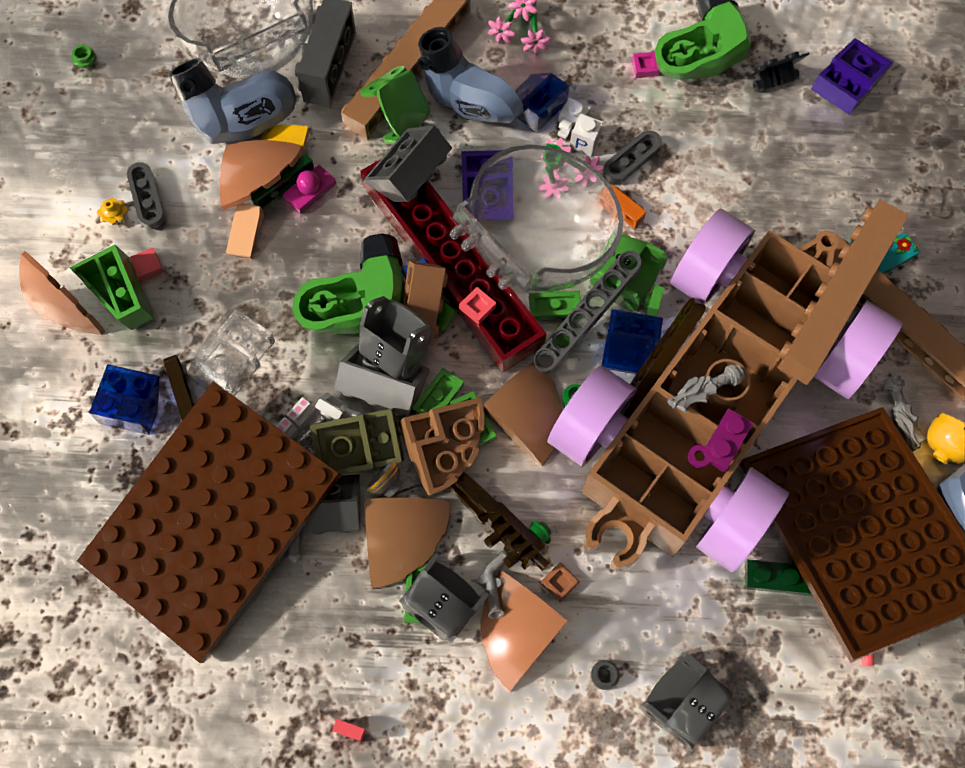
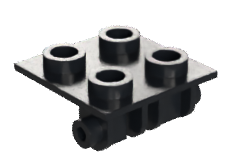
(776, 72)

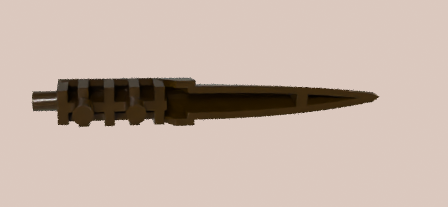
(503, 524)

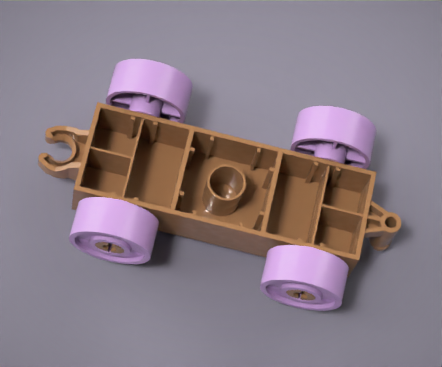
(645, 469)

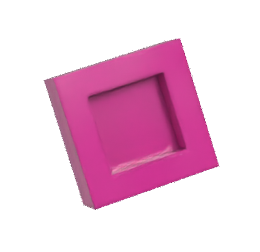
(645, 65)

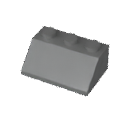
(367, 381)

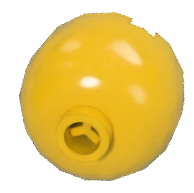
(947, 439)

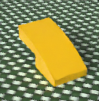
(287, 133)

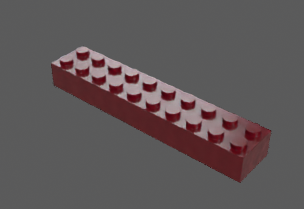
(425, 227)

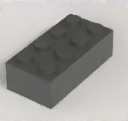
(326, 52)

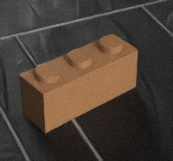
(424, 292)

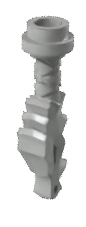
(699, 389)
(902, 413)

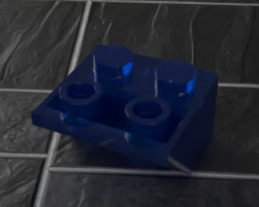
(542, 99)
(630, 340)
(126, 399)

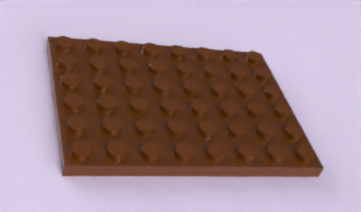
(208, 521)
(867, 532)

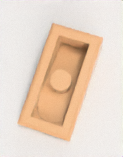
(245, 230)

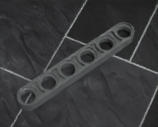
(585, 310)

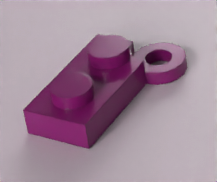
(723, 442)

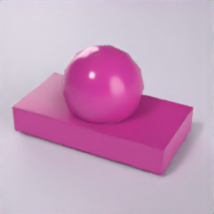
(309, 188)

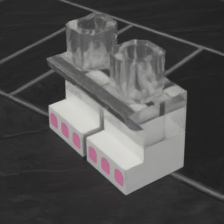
(299, 422)

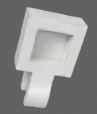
(570, 115)
(334, 408)

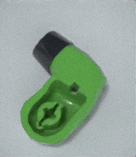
(708, 45)
(338, 302)

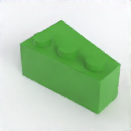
(115, 285)

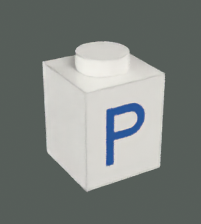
(586, 135)

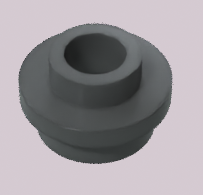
(613, 671)

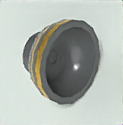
(386, 481)

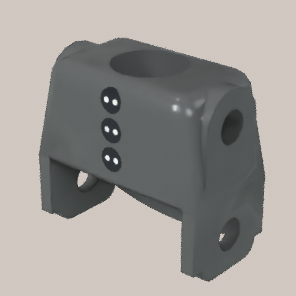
(393, 337)
(442, 600)
(687, 701)

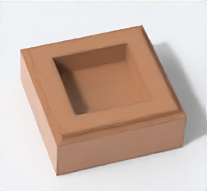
(559, 582)

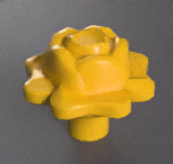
(112, 211)

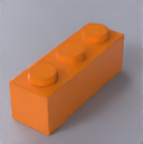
(632, 213)

